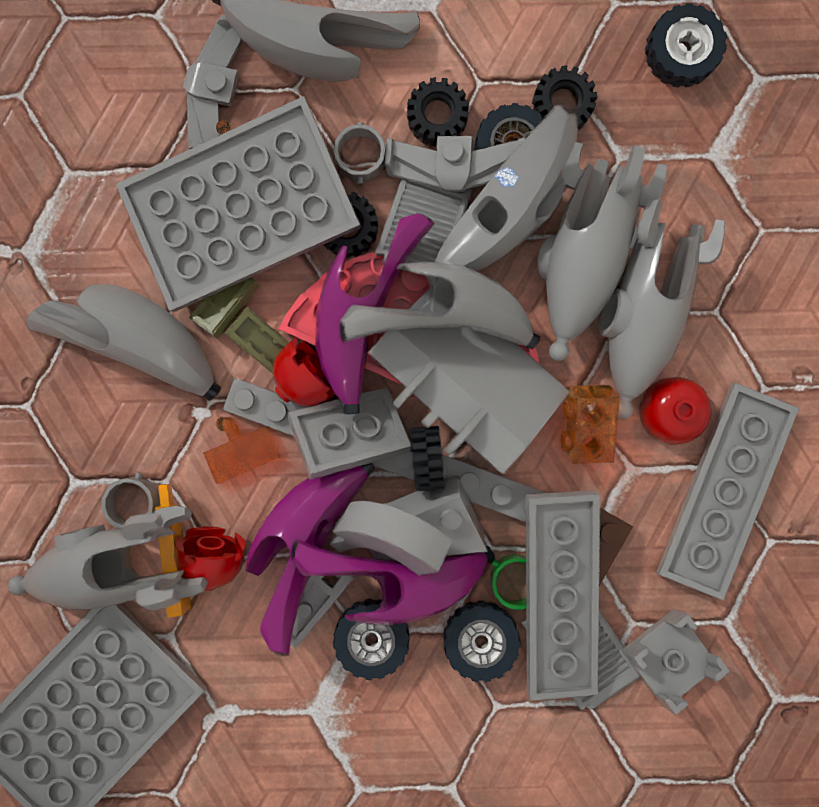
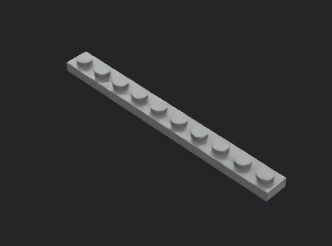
(479, 485)

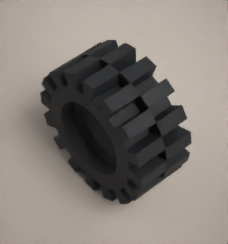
(566, 80)
(432, 92)
(365, 235)
(427, 458)

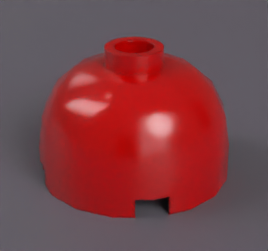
(300, 375)
(675, 410)
(209, 555)

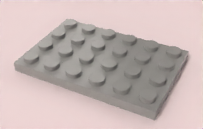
(238, 205)
(90, 711)

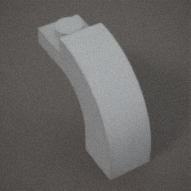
(392, 533)

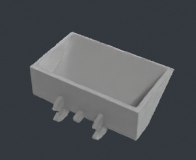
(474, 384)

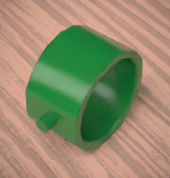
(497, 566)

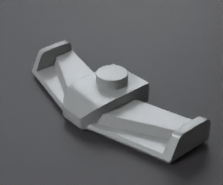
(211, 82)
(451, 166)

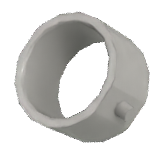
(357, 131)
(109, 498)

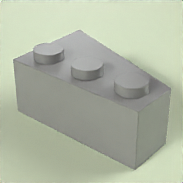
(449, 513)

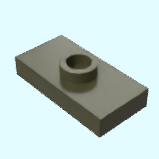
(220, 309)
(256, 338)

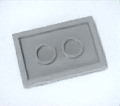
(339, 441)

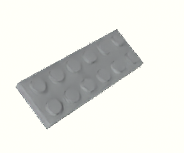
(727, 490)
(562, 594)

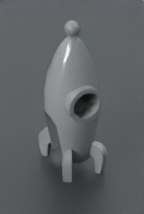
(592, 241)
(647, 323)
(95, 569)

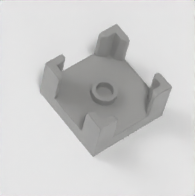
(673, 659)

